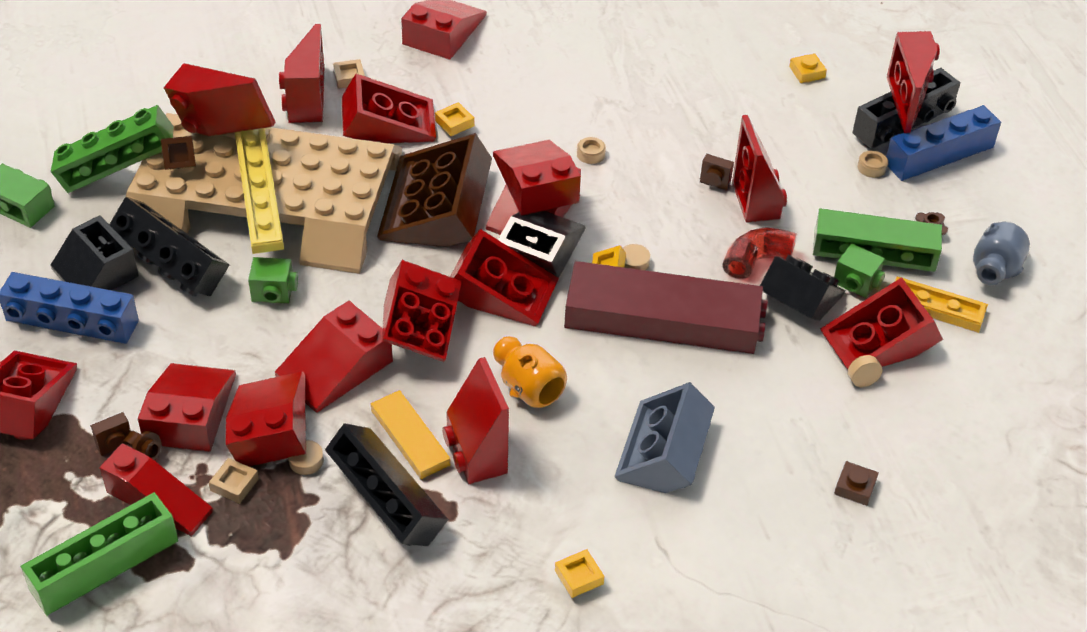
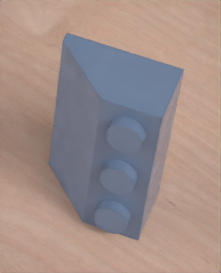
(666, 440)

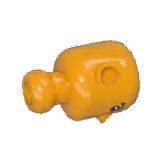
(530, 372)

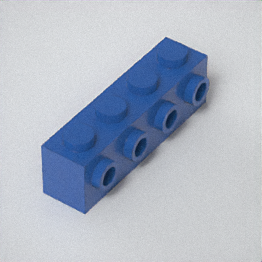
(942, 142)
(69, 307)

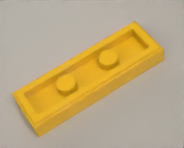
(949, 306)
(410, 434)

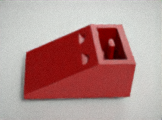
(420, 310)

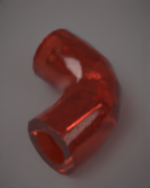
(757, 245)

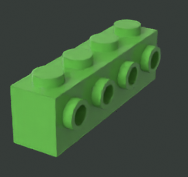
(111, 148)
(897, 240)
(99, 553)

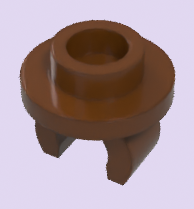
(146, 443)

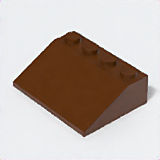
(437, 194)

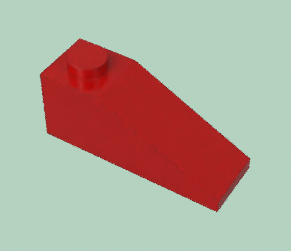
(134, 476)

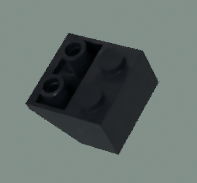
(543, 238)
(95, 257)
(799, 288)

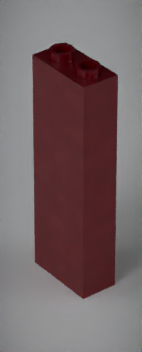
(665, 307)

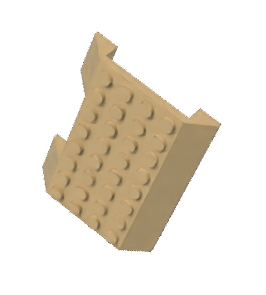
(317, 180)

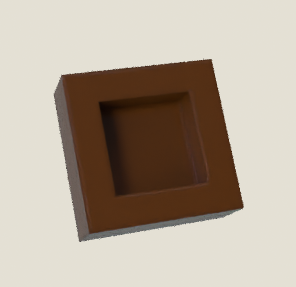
(178, 152)
(716, 171)
(110, 433)
(856, 483)

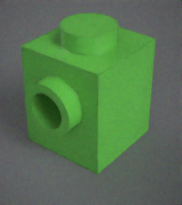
(859, 270)
(272, 280)

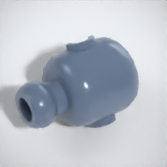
(1000, 252)

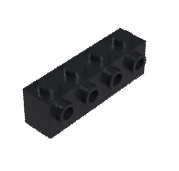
(879, 118)
(169, 248)
(386, 485)

